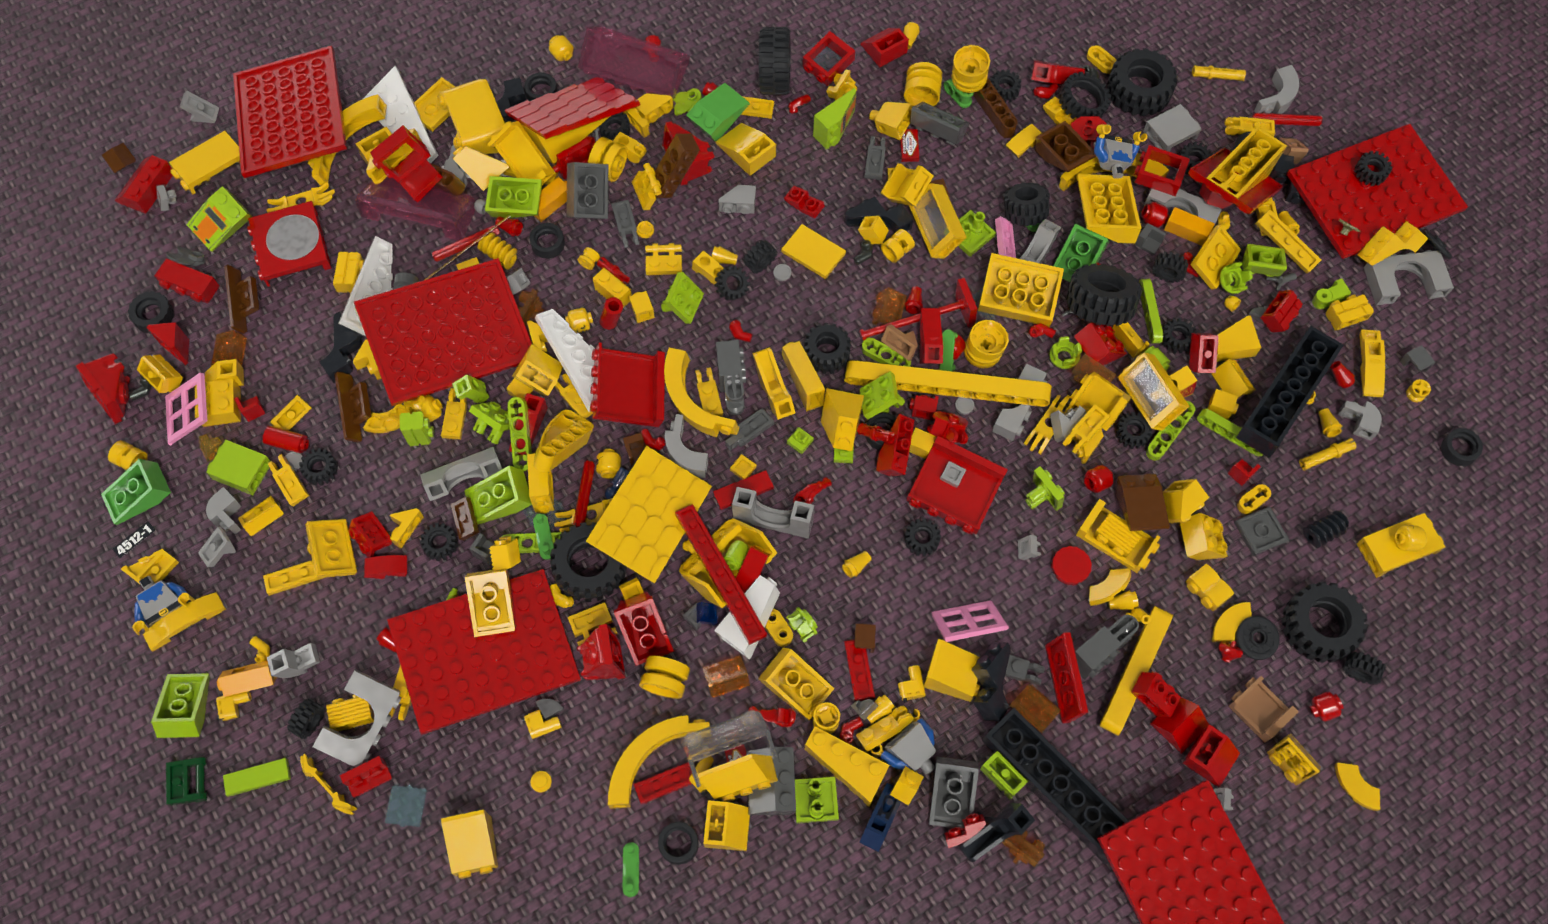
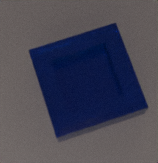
(706, 613)

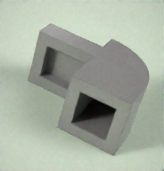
(1367, 418)
(220, 509)
(293, 663)

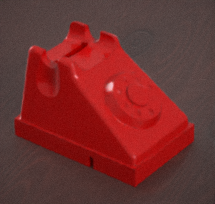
(700, 164)
(107, 384)
(643, 628)
(602, 655)

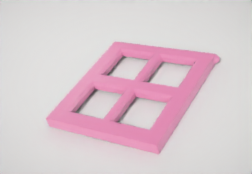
(182, 391)
(971, 621)

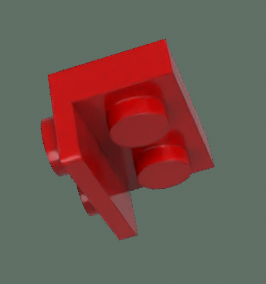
(369, 534)
(366, 776)

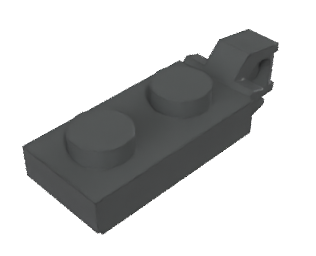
(750, 429)

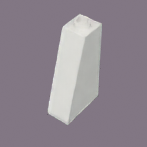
(762, 598)

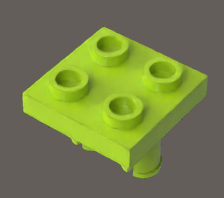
(976, 231)
(683, 298)
(880, 395)
(491, 415)
(1045, 490)
(816, 800)

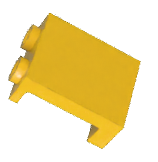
(907, 185)
(1101, 393)

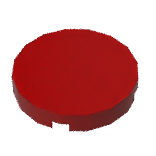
(1071, 565)

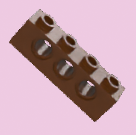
(676, 163)

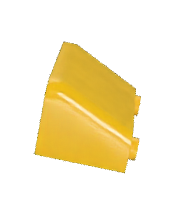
(473, 114)

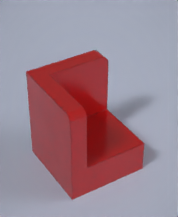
(250, 408)
(1242, 472)

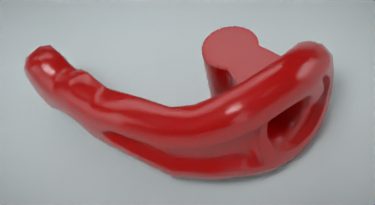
(810, 491)
(781, 717)

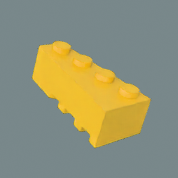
(848, 764)

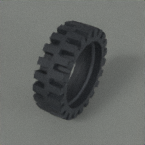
(1093, 86)

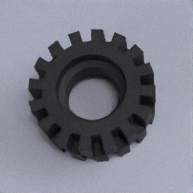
(1010, 79)
(619, 118)
(1195, 150)
(1379, 162)
(760, 256)
(1170, 267)
(741, 279)
(1181, 326)
(1126, 437)
(314, 457)
(433, 532)
(918, 547)
(1364, 668)
(306, 718)

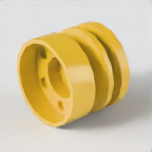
(970, 68)
(923, 84)
(986, 343)

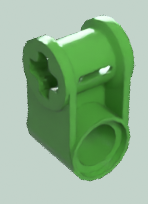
(961, 98)

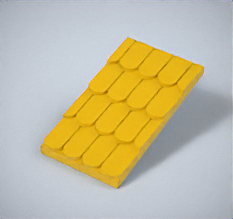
(641, 519)

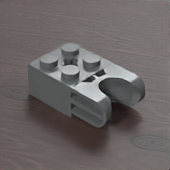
(731, 374)
(1104, 646)

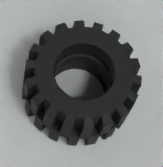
(1026, 204)
(827, 335)

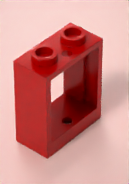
(839, 47)
(393, 143)
(1158, 182)

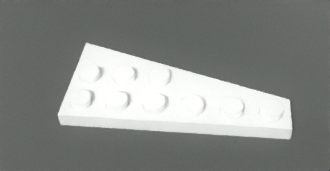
(401, 108)
(373, 279)
(571, 351)

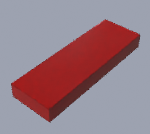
(759, 482)
(751, 567)
(859, 672)
(663, 783)

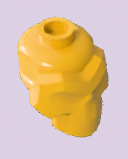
(427, 405)

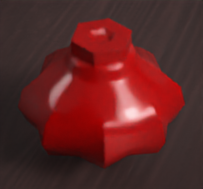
(1230, 651)

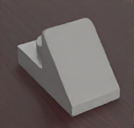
(199, 108)
(1063, 424)
(215, 547)

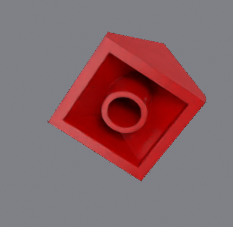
(172, 339)
(1183, 726)

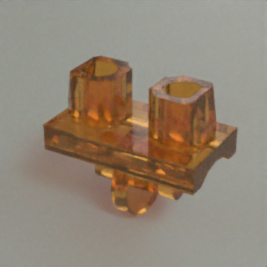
(531, 307)
(1025, 850)

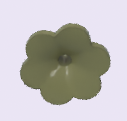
(1347, 227)

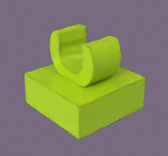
(800, 440)
(843, 456)

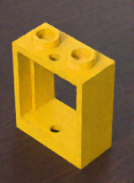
(540, 488)

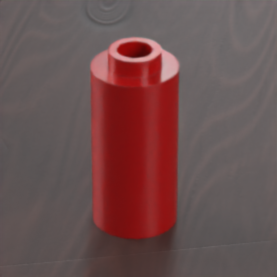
(611, 313)
(285, 439)

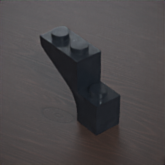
(513, 95)
(1280, 175)
(894, 218)
(345, 342)
(991, 673)
(1011, 821)

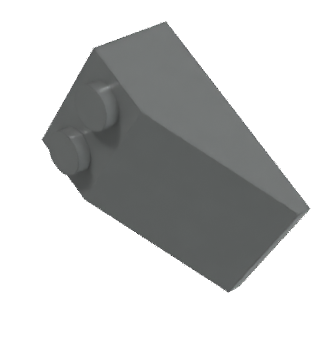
(953, 791)

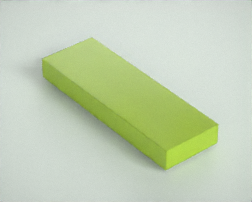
(256, 777)

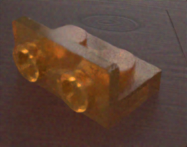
(889, 306)
(229, 346)
(1087, 366)
(726, 676)
(1035, 708)

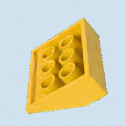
(1109, 207)
(1021, 289)

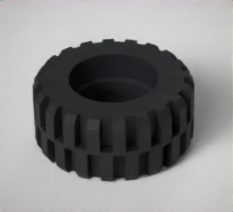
(774, 60)
(1148, 66)
(1103, 294)
(577, 585)
(1341, 605)

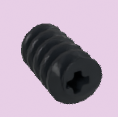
(1326, 529)

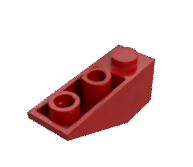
(1053, 72)
(931, 337)
(536, 411)
(894, 456)

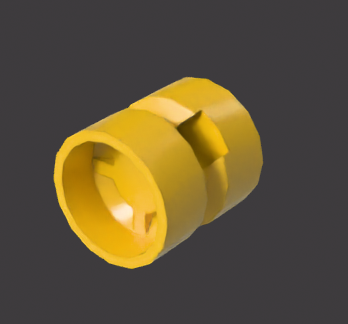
(897, 245)
(125, 454)
(826, 717)

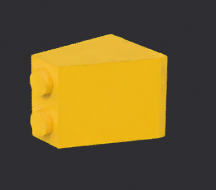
(841, 417)
(952, 672)
(470, 843)

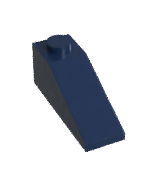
(880, 819)

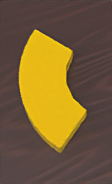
(386, 421)
(1112, 585)
(1229, 622)
(1356, 787)

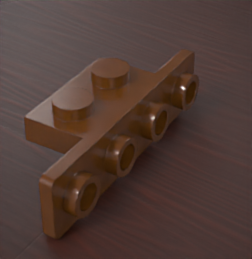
(241, 297)
(353, 405)

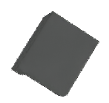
(1150, 239)
(1419, 358)
(481, 550)

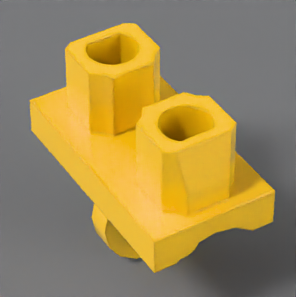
(843, 83)

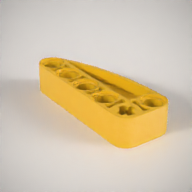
(561, 439)

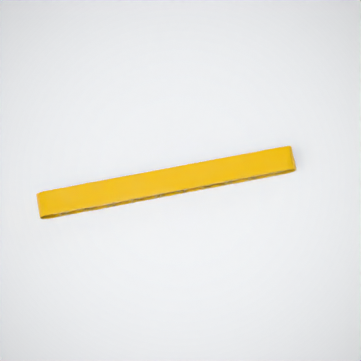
(953, 383)

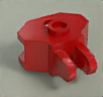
(1086, 129)
(949, 427)

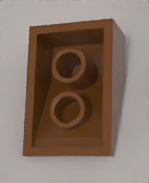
(1063, 147)
(1142, 502)

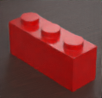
(186, 281)

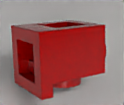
(924, 406)

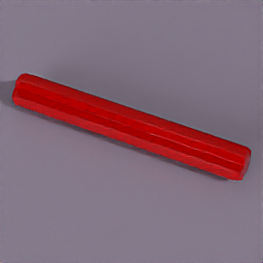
(1291, 119)
(461, 244)
(584, 493)

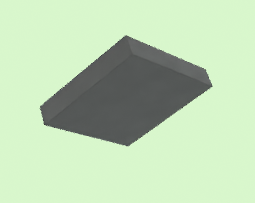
(1261, 531)

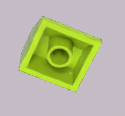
(1264, 260)

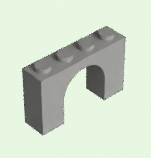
(1427, 266)
(750, 511)
(355, 749)

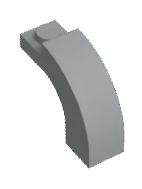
(1287, 85)
(1041, 242)
(689, 460)

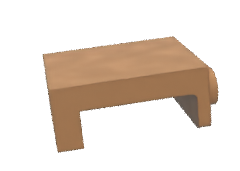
(1261, 709)

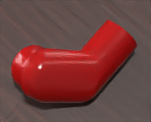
(1046, 92)
(793, 105)
(1041, 329)
(738, 333)
(657, 444)
(848, 729)

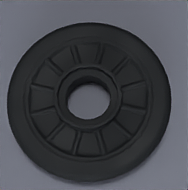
(1437, 243)
(1246, 641)

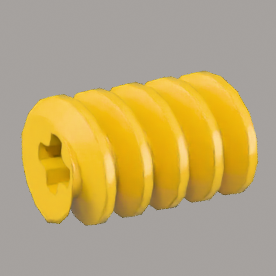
(495, 248)

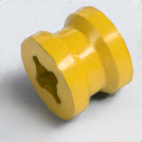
(588, 258)
(1423, 389)

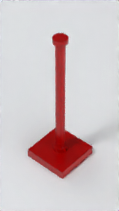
(964, 302)

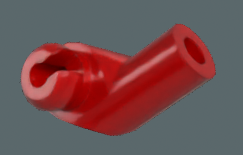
(1190, 269)

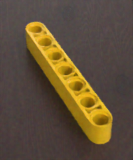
(1139, 661)

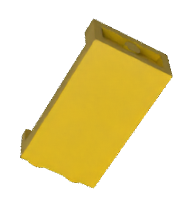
(521, 153)
(205, 161)
(1384, 554)
(1137, 557)

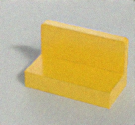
(1233, 379)

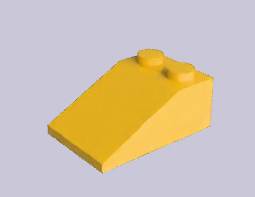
(490, 602)
(796, 682)

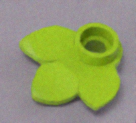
(684, 102)

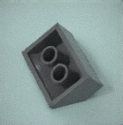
(938, 123)
(587, 190)
(780, 797)

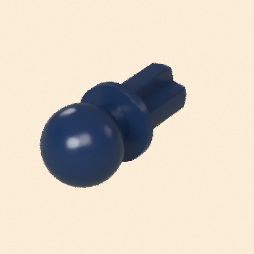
(617, 482)

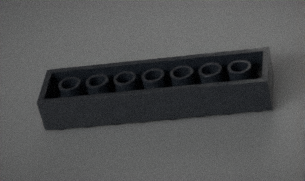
(1289, 392)
(1055, 781)

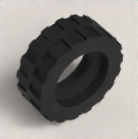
(145, 300)

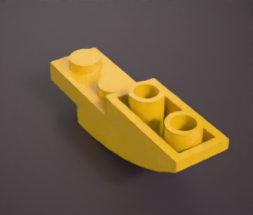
(1372, 363)

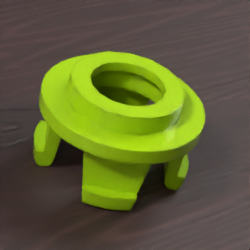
(1240, 276)
(1064, 345)
(803, 623)

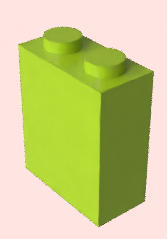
(238, 467)

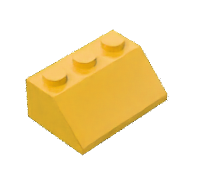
(739, 777)

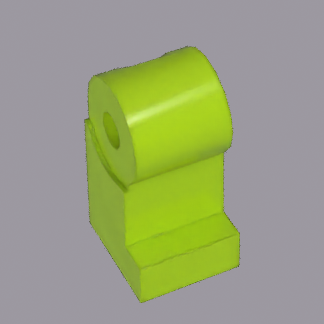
(1325, 297)
(470, 388)

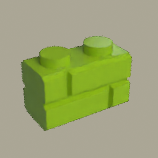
(416, 428)
(1003, 775)

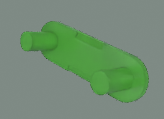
(948, 350)
(543, 536)
(630, 869)

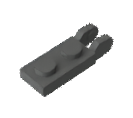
(875, 159)
(625, 221)
(1018, 668)

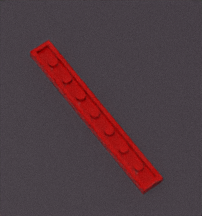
(721, 574)

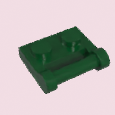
(179, 781)

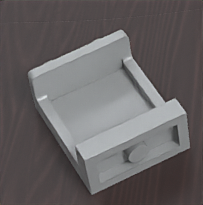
(1172, 128)

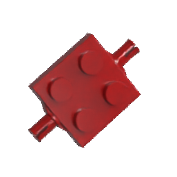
(577, 153)

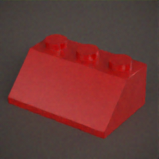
(141, 188)

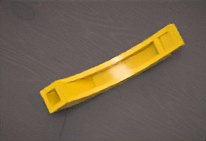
(354, 118)
(1093, 166)
(675, 379)
(636, 753)

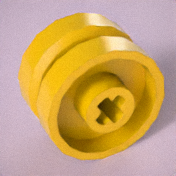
(608, 153)
(664, 677)

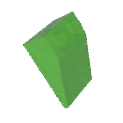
(717, 111)
(1080, 249)
(135, 491)

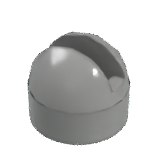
(479, 206)

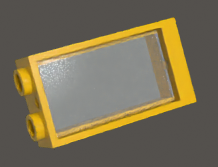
(938, 222)
(1153, 391)

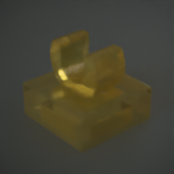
(209, 446)

